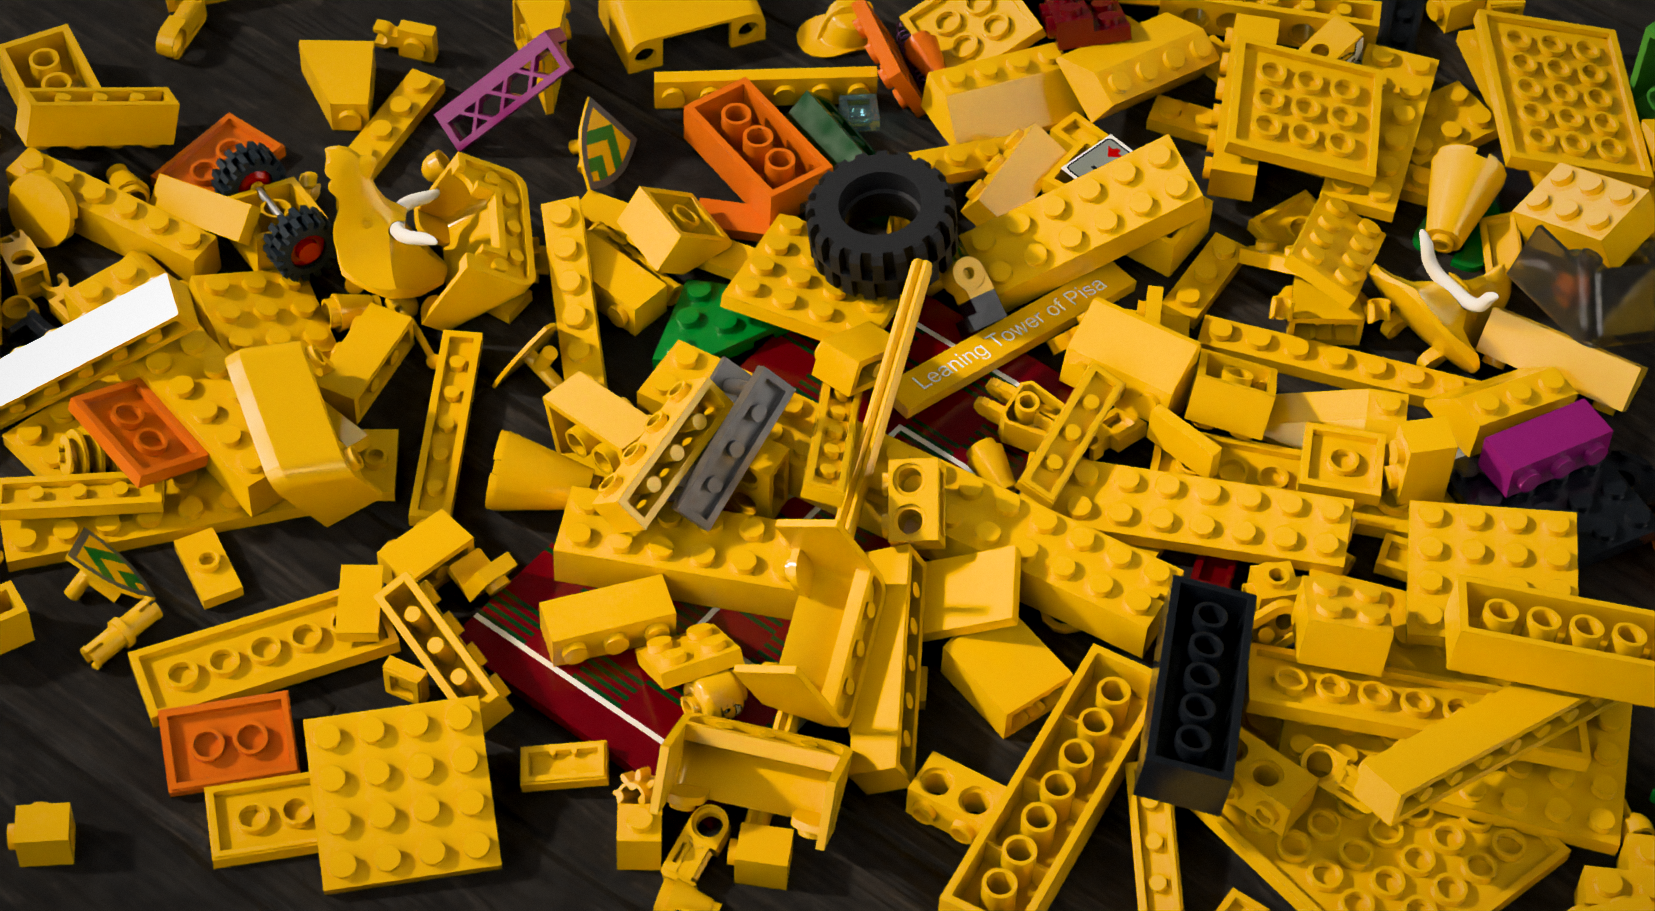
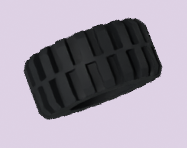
(872, 189)

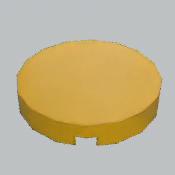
(42, 208)

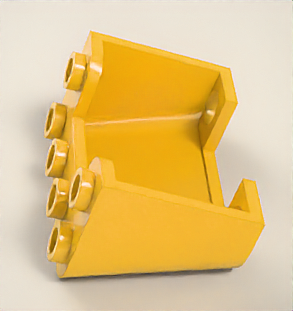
(645, 23)

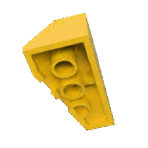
(1353, 409)

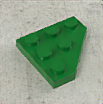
(708, 326)

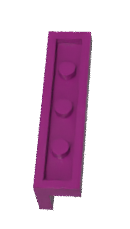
(499, 83)

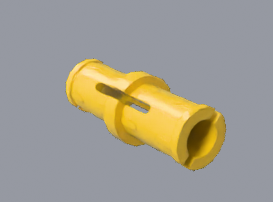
(121, 632)

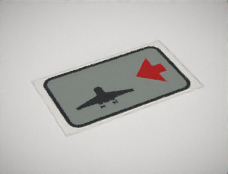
(1096, 156)

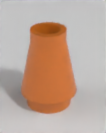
(924, 52)

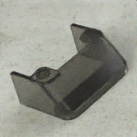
(1585, 296)

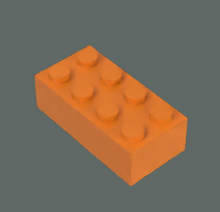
(754, 149)

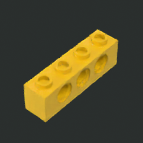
(1270, 784)

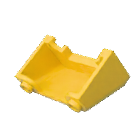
(484, 239)

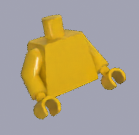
(1323, 319)

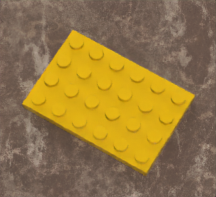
(1561, 97)

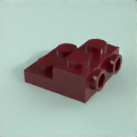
(1082, 25)

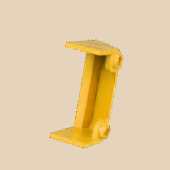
(295, 431)
(830, 626)
(754, 770)

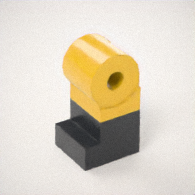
(973, 294)

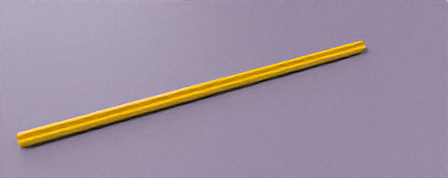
(872, 434)

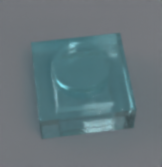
(860, 111)

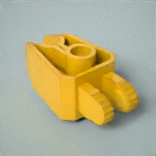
(1025, 417)

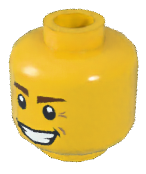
(715, 695)

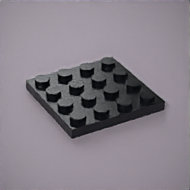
(1607, 507)

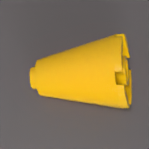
(1460, 193)
(533, 476)

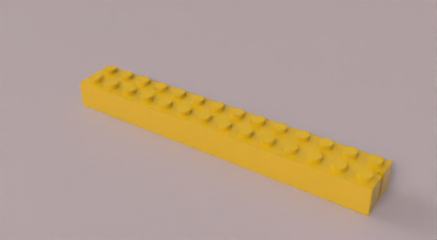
(1064, 564)

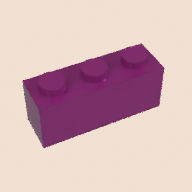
(1545, 448)

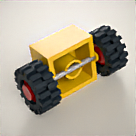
(291, 228)

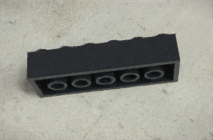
(1196, 696)

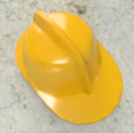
(831, 32)

